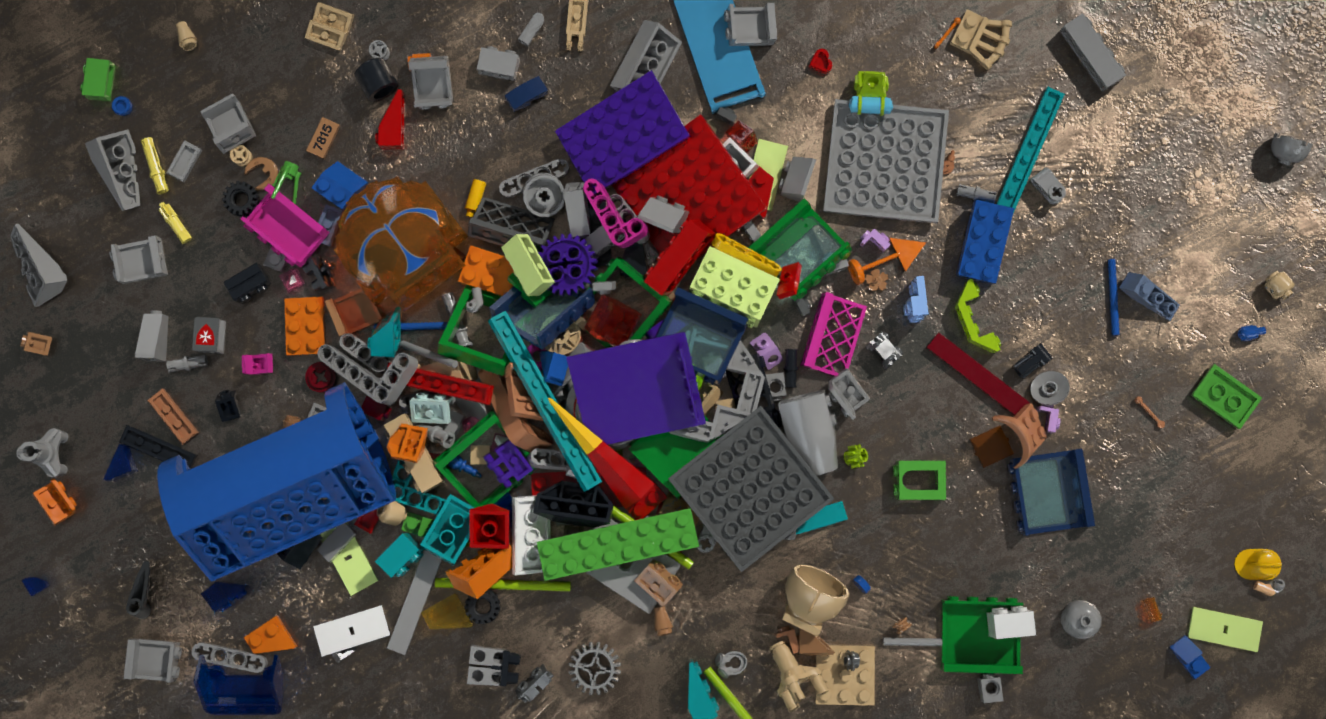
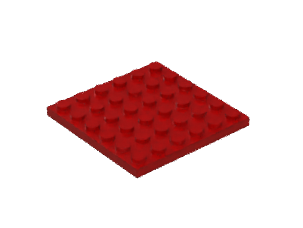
(700, 178)

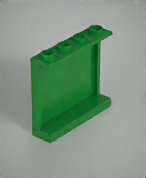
(666, 454)
(967, 639)

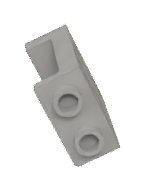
(751, 25)
(431, 82)
(228, 123)
(138, 260)
(152, 660)

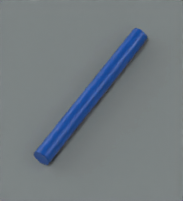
(1113, 297)
(422, 326)

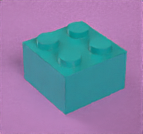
(400, 555)

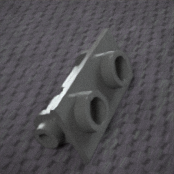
(526, 689)

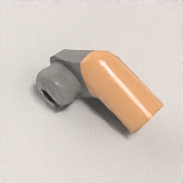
(1271, 588)

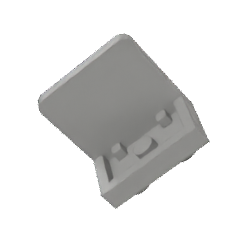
(847, 392)

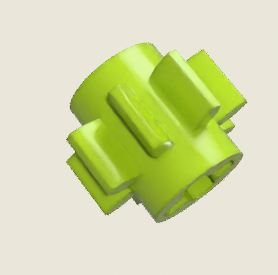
(855, 456)

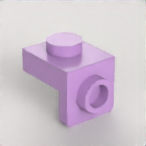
(878, 239)
(1052, 421)

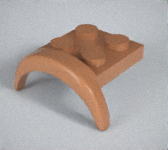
(519, 399)
(1028, 428)

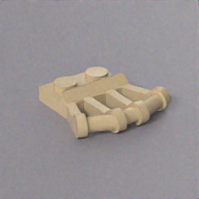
(969, 34)

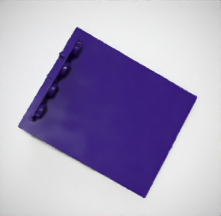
(637, 389)

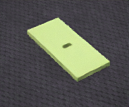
(771, 158)
(355, 572)
(1240, 631)

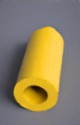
(474, 197)

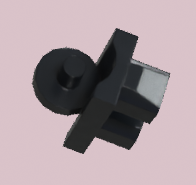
(322, 271)

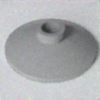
(1050, 381)

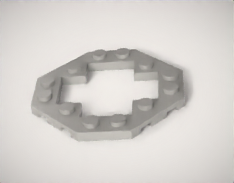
(727, 417)

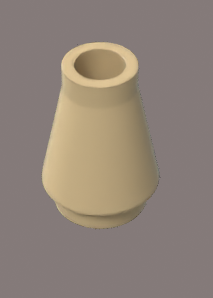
(186, 38)

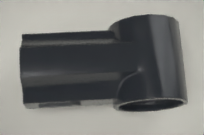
(1036, 358)

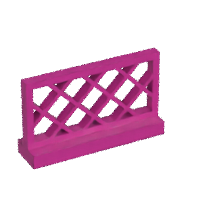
(819, 327)

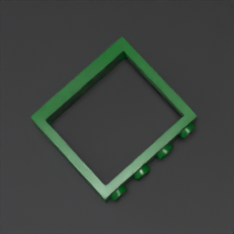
(664, 300)
(464, 354)
(459, 446)

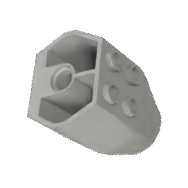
(811, 429)

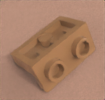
(658, 582)

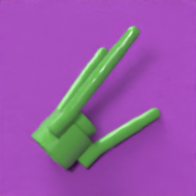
(287, 171)

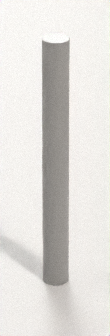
(429, 354)

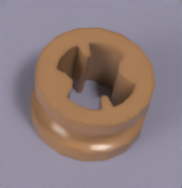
(901, 625)

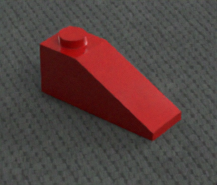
(391, 129)

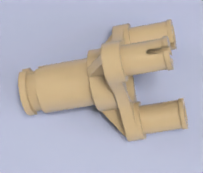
(793, 675)

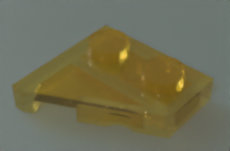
(447, 614)

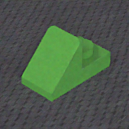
(417, 524)

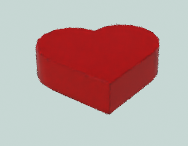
(821, 62)

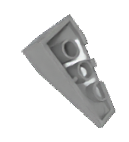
(115, 163)
(42, 271)

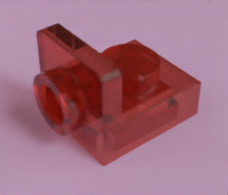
(742, 135)

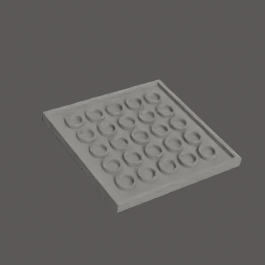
(886, 163)

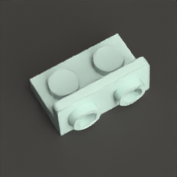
(430, 408)

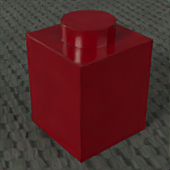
(376, 409)

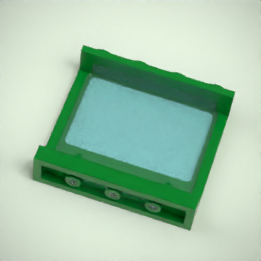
(803, 239)

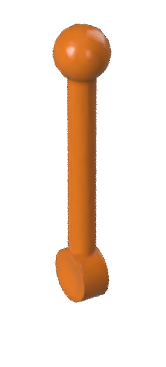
(956, 22)

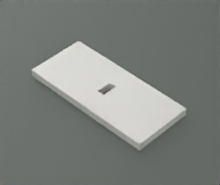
(336, 636)

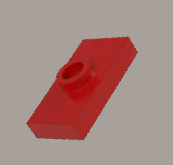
(789, 280)

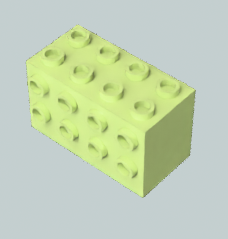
(734, 285)

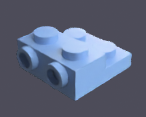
(916, 306)

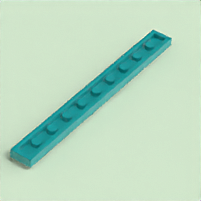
(539, 393)

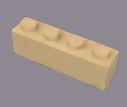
(424, 472)

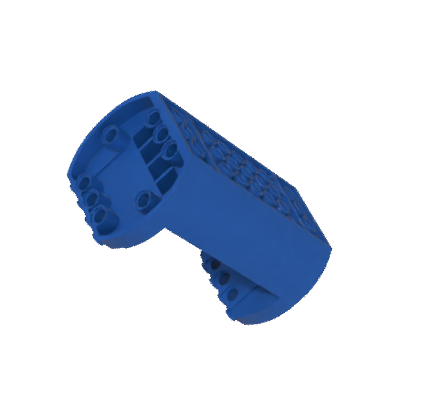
(317, 458)

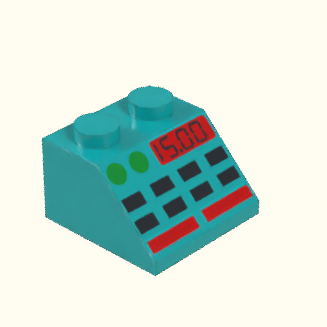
(387, 335)

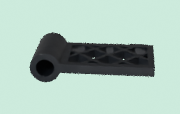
(770, 409)

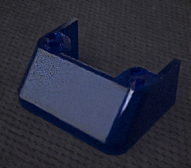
(239, 693)

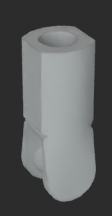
(531, 29)

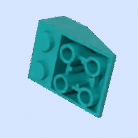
(699, 701)

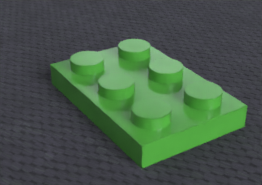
(1226, 396)

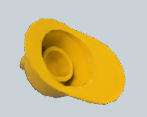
(1258, 564)

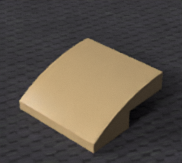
(329, 26)

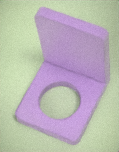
(766, 348)

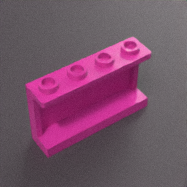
(285, 228)

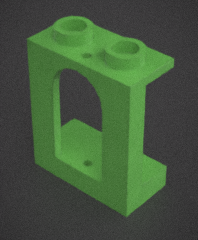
(940, 480)

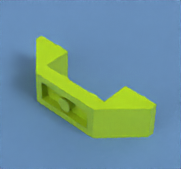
(988, 342)

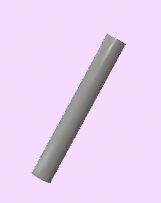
(912, 641)

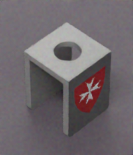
(209, 335)

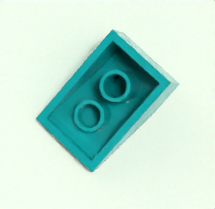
(449, 531)

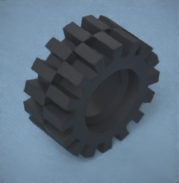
(232, 191)
(486, 618)

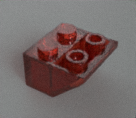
(612, 321)

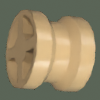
(238, 152)

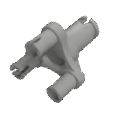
(45, 452)

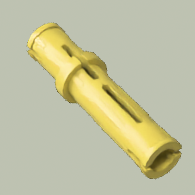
(156, 171)

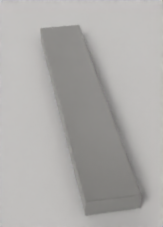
(414, 603)

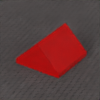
(489, 527)

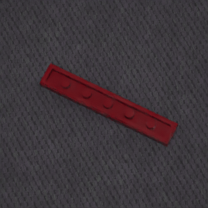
(977, 374)

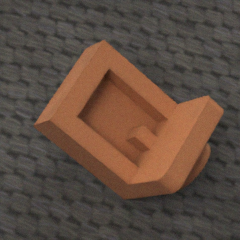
(794, 640)

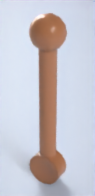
(1160, 424)

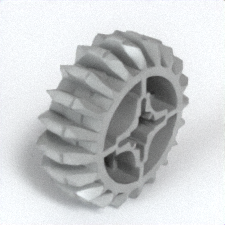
(585, 666)

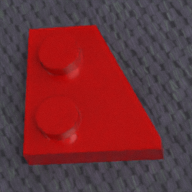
(762, 184)

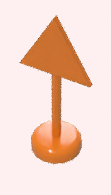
(905, 250)

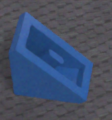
(553, 367)

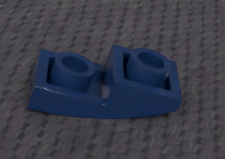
(525, 93)

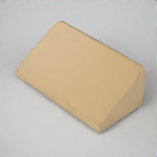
(709, 395)

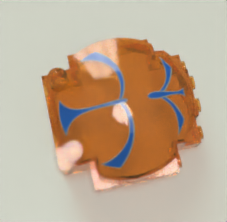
(398, 241)

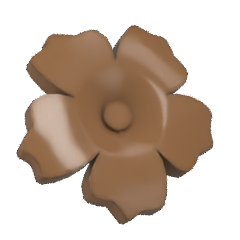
(876, 280)

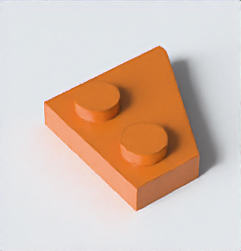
(270, 637)

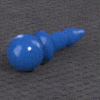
(458, 464)

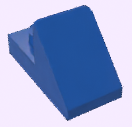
(1190, 657)

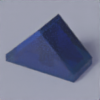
(121, 464)

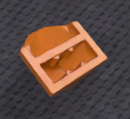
(407, 443)

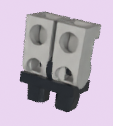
(498, 666)

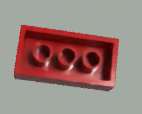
(679, 256)

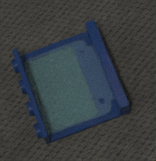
(548, 319)
(709, 330)
(1051, 492)

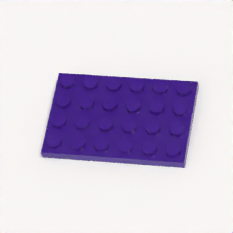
(623, 132)

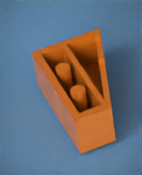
(481, 572)

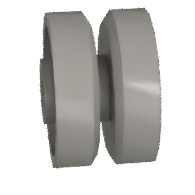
(546, 205)

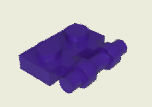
(514, 461)

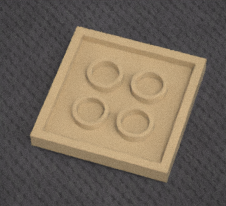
(844, 685)

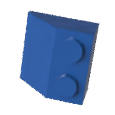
(339, 185)

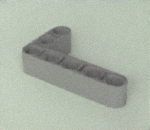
(365, 377)

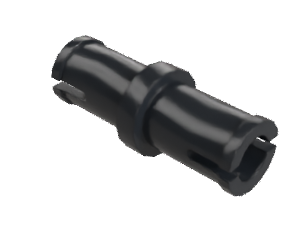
(791, 368)

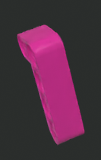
(609, 212)

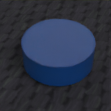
(122, 106)
(862, 584)

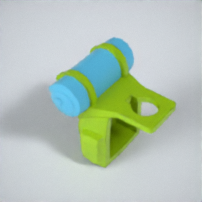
(871, 94)

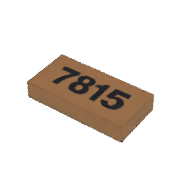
(323, 138)

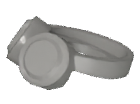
(722, 659)

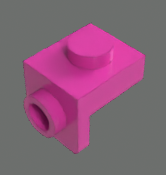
(257, 364)

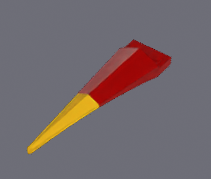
(630, 485)

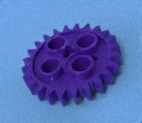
(565, 247)

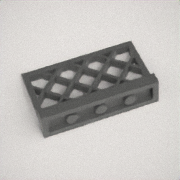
(501, 235)

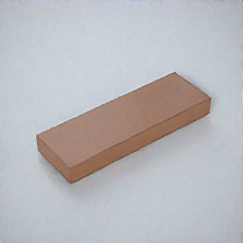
(173, 416)

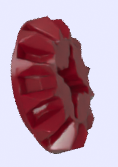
(311, 378)

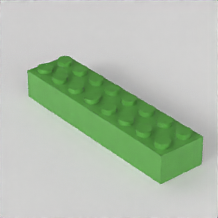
(617, 544)

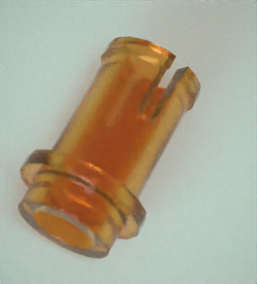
(1152, 609)

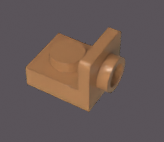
(36, 343)

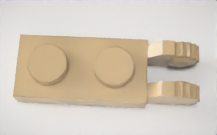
(576, 22)

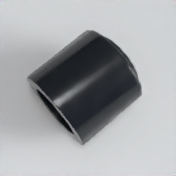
(376, 79)

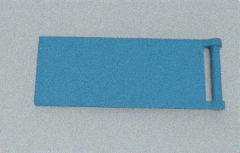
(719, 66)

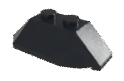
(569, 504)

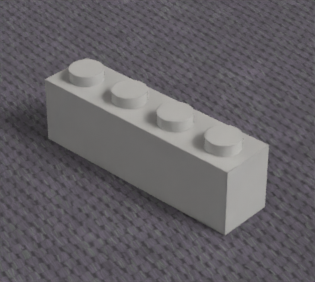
(1093, 52)

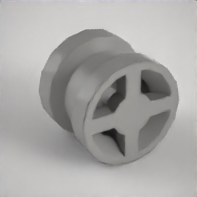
(376, 48)

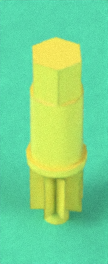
(174, 222)

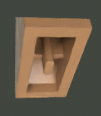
(813, 646)

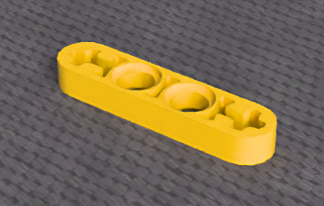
(745, 254)

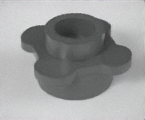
(851, 660)

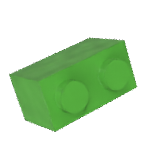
(98, 79)

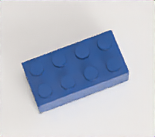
(984, 241)

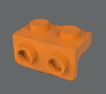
(55, 501)

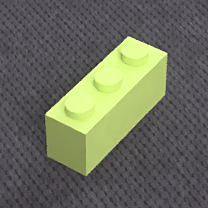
(527, 265)

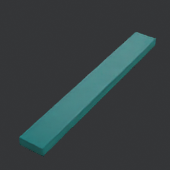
(1030, 148)

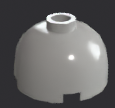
(1289, 149)
(1081, 619)

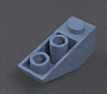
(1149, 295)

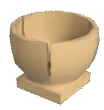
(813, 598)

